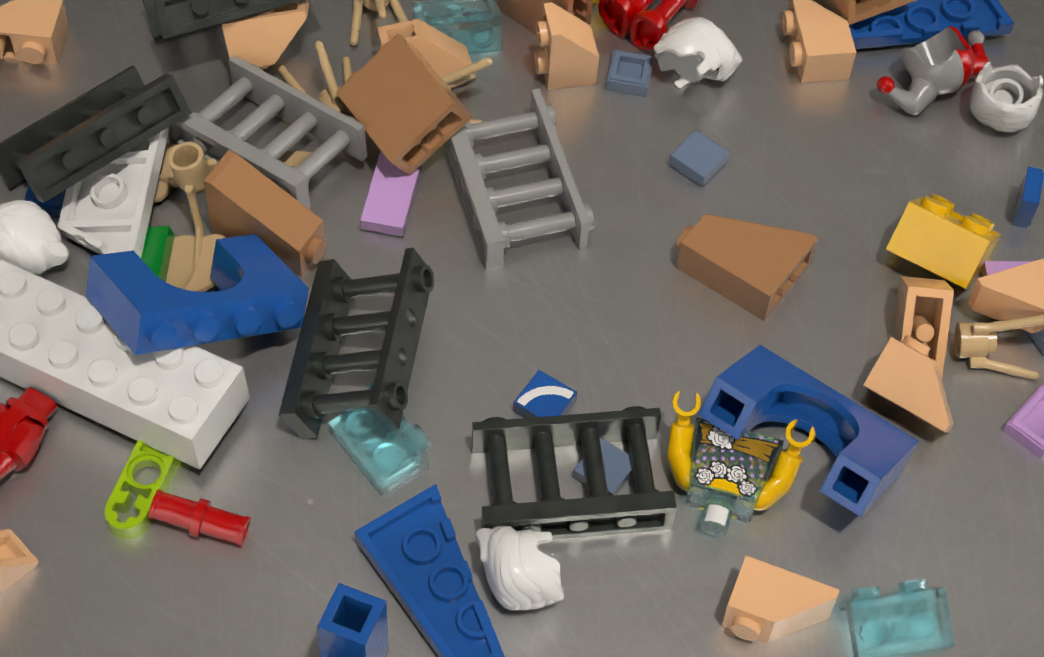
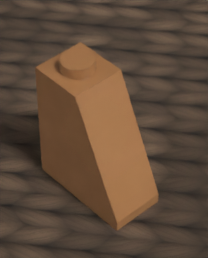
(250, 203)
(745, 260)

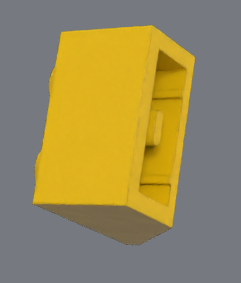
(943, 239)

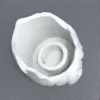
(697, 52)
(1006, 97)
(30, 237)
(517, 570)

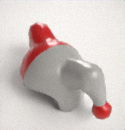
(937, 68)

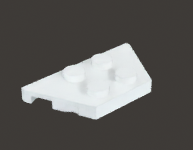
(115, 203)

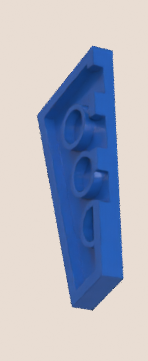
(926, 18)
(427, 573)

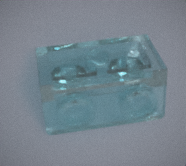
(467, 21)
(382, 454)
(898, 621)

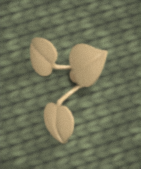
(192, 256)

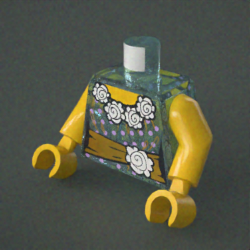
(727, 474)

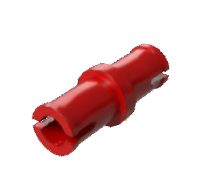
(199, 517)

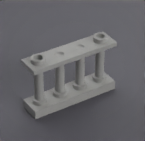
(279, 99)
(484, 202)

